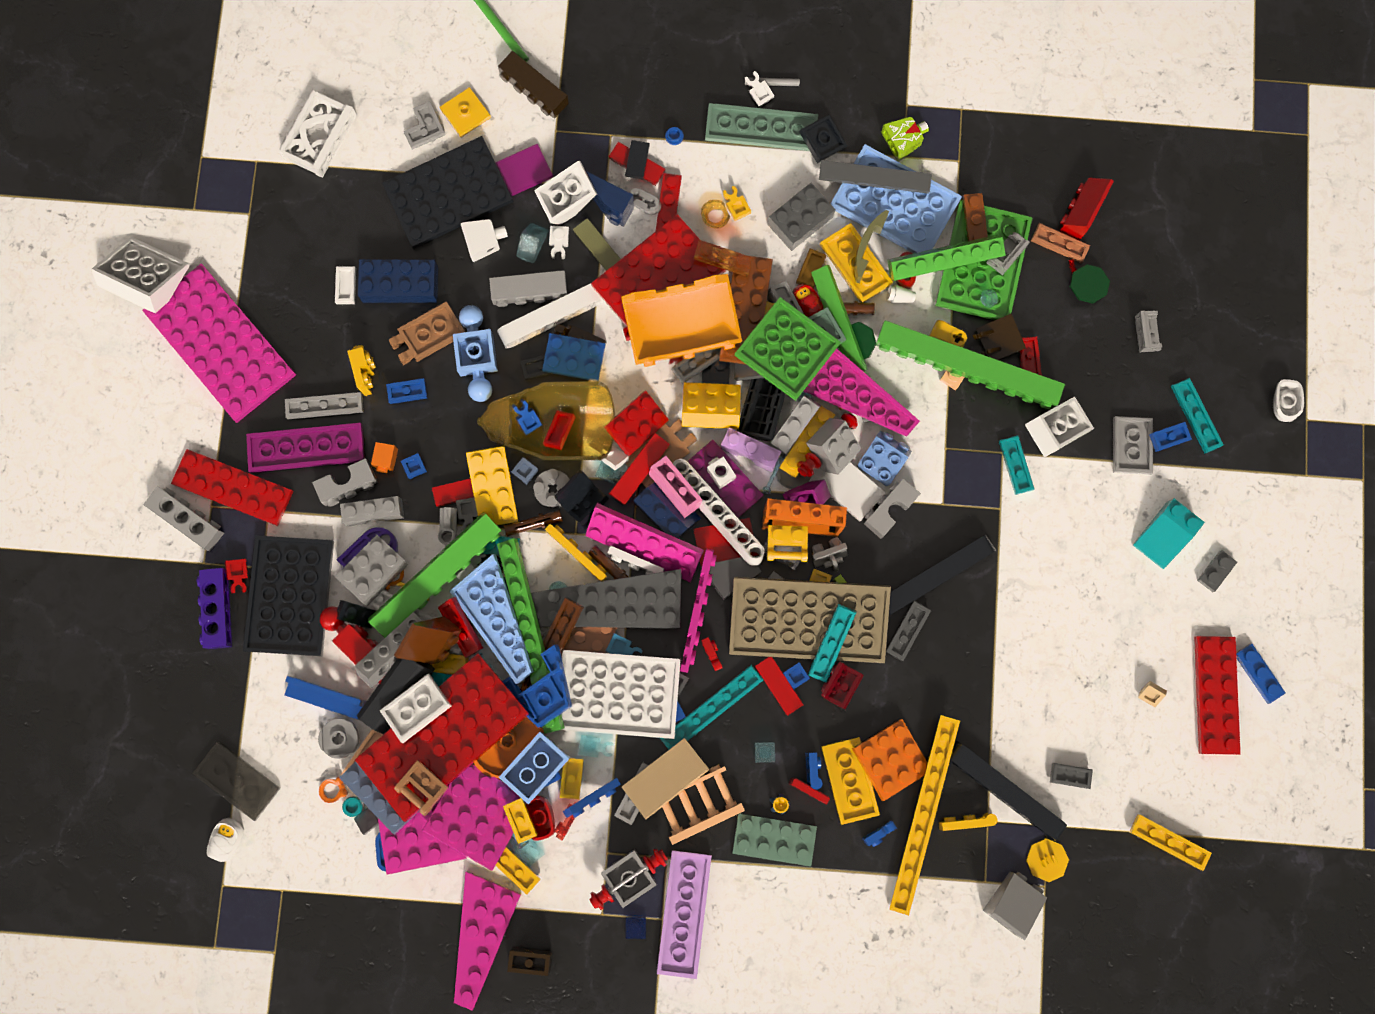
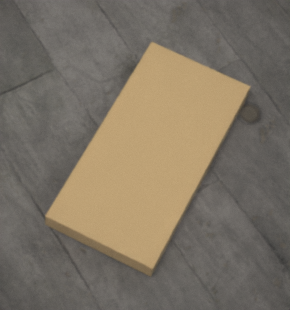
(665, 778)

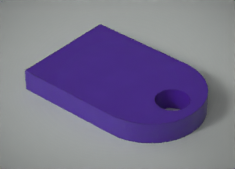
(362, 541)

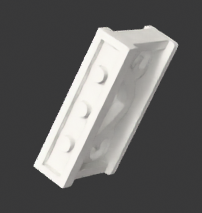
(304, 121)

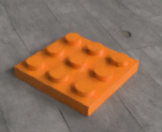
(891, 759)

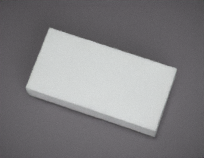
(345, 285)

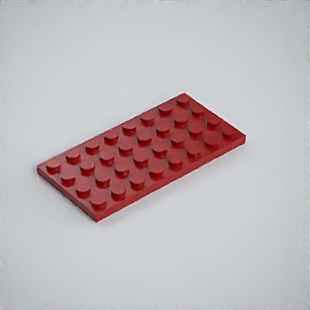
(479, 717)

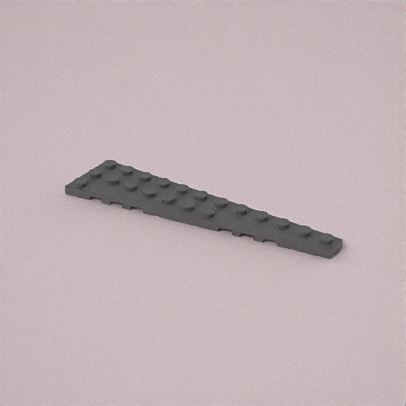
(618, 603)

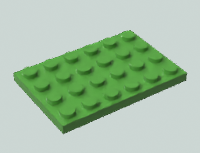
(963, 285)

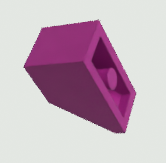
(809, 492)

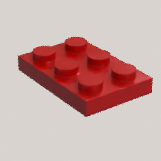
(636, 423)

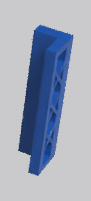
(323, 697)

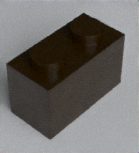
(529, 961)

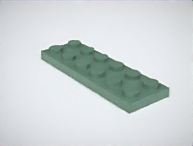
(757, 126)

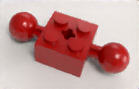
(351, 639)

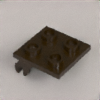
(1000, 338)

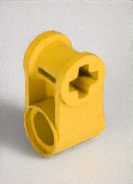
(948, 333)

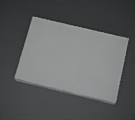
(1132, 445)

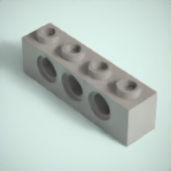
(158, 504)
(381, 658)

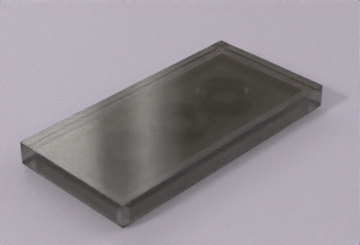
(236, 781)

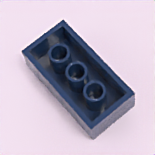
(398, 281)

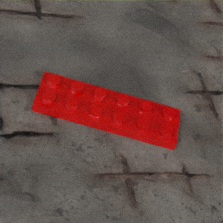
(232, 487)
(1217, 695)

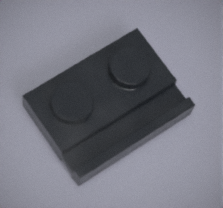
(717, 373)

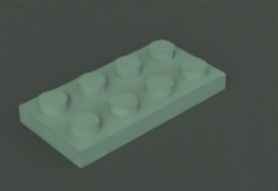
(774, 839)

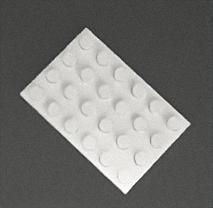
(621, 694)

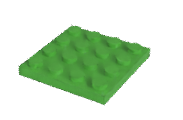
(787, 348)

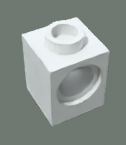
(725, 479)

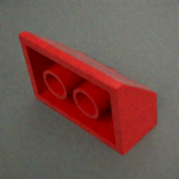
(1085, 207)

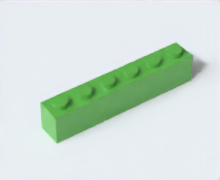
(946, 257)

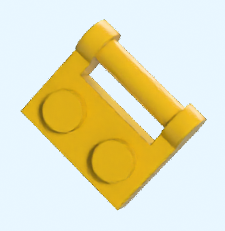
(787, 536)

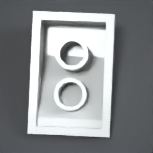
(566, 194)
(1059, 426)

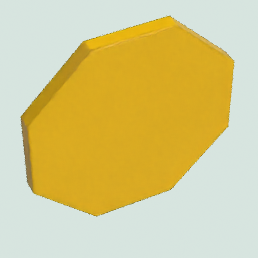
(1047, 860)

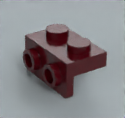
(841, 685)

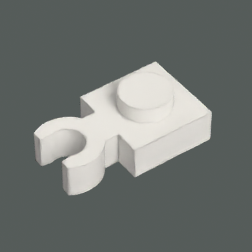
(760, 91)
(558, 238)

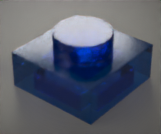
(635, 927)

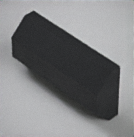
(761, 410)
(398, 679)

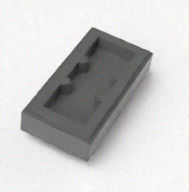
(1071, 776)

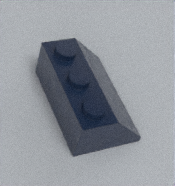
(663, 513)

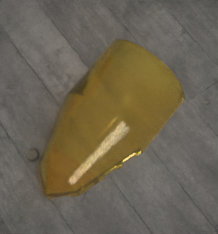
(587, 438)

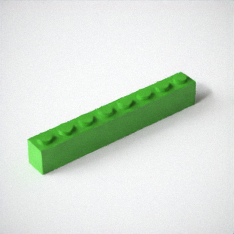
(435, 574)

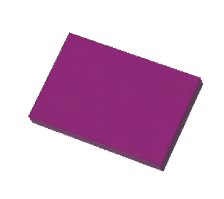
(524, 170)

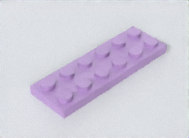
(684, 914)

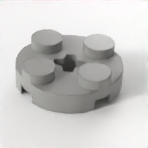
(542, 484)
(331, 747)

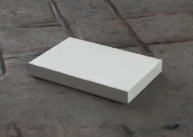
(853, 490)
(415, 708)

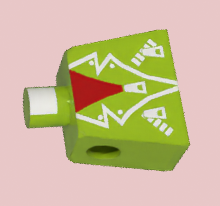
(904, 136)

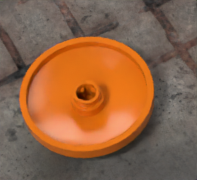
(505, 751)

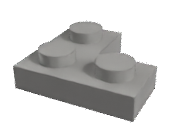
(427, 130)

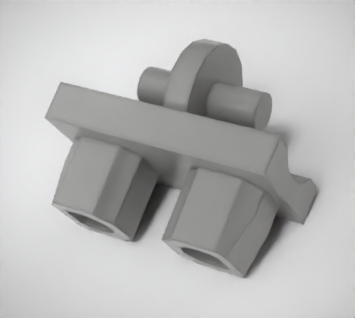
(830, 556)

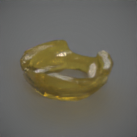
(714, 205)

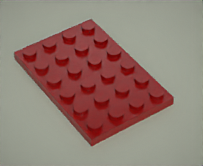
(656, 263)

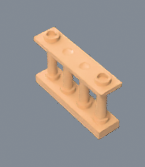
(714, 815)

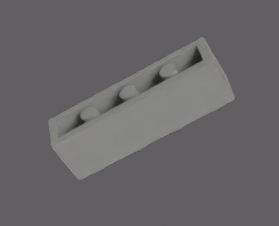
(528, 288)

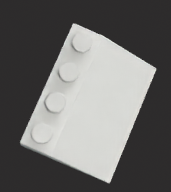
(140, 274)

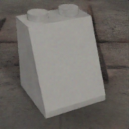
(1016, 904)

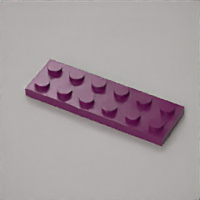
(305, 447)

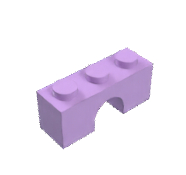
(743, 445)

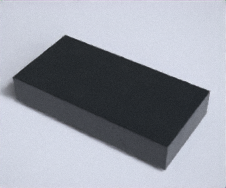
(637, 159)

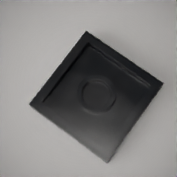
(823, 138)

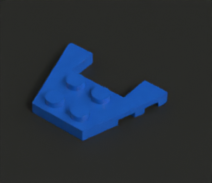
(547, 696)

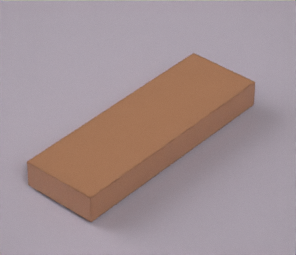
(1060, 243)

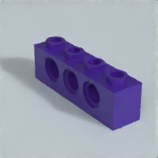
(223, 636)

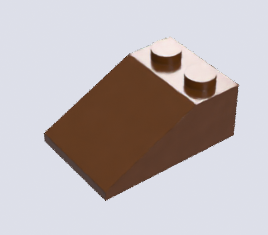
(429, 641)

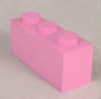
(675, 486)

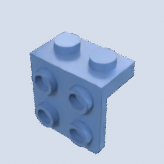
(884, 458)

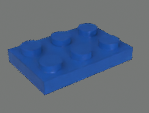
(574, 357)

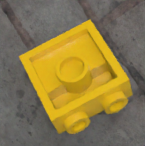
(362, 367)

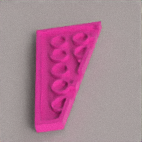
(484, 921)

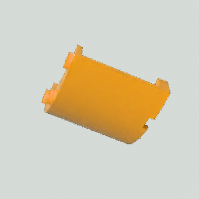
(682, 320)

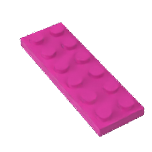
(643, 541)

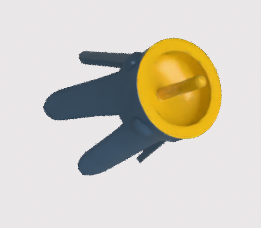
(780, 804)

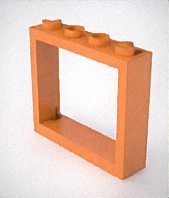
(815, 516)

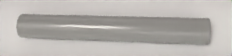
(778, 81)

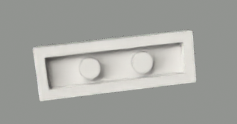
(633, 562)

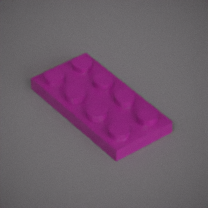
(738, 494)

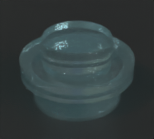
(989, 298)

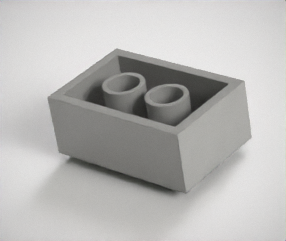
(371, 570)

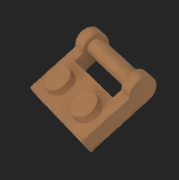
(424, 781)

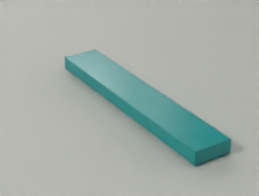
(714, 706)

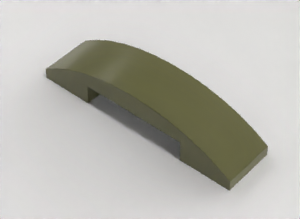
(875, 226)

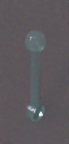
(767, 489)

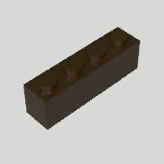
(533, 85)

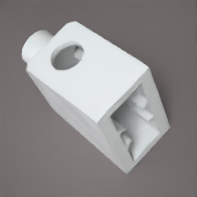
(482, 238)

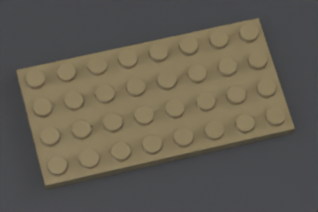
(793, 615)

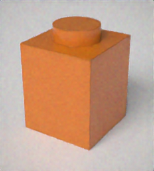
(384, 457)

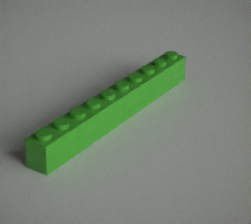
(969, 364)

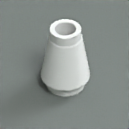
(898, 294)

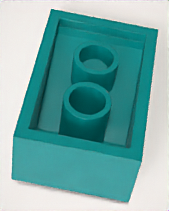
(1168, 533)

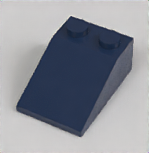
(612, 200)

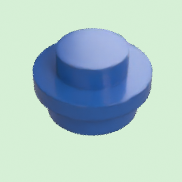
(674, 136)

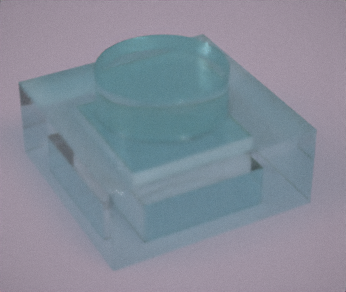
(764, 752)

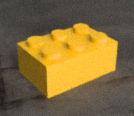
(711, 405)

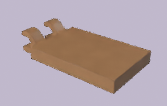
(427, 333)
(675, 451)

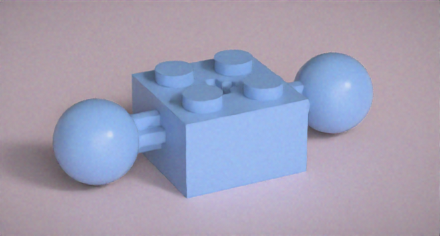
(476, 365)

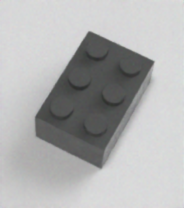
(801, 216)

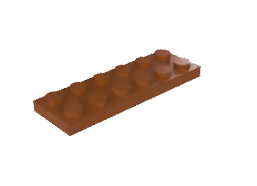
(749, 301)

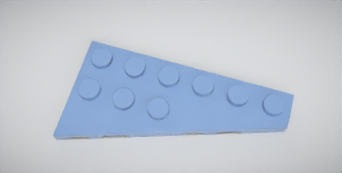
(489, 608)

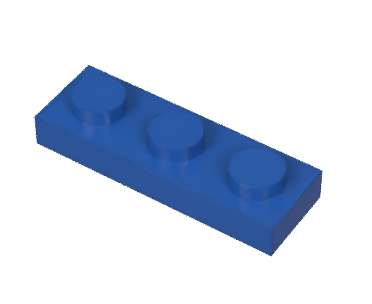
(1259, 673)
(592, 799)

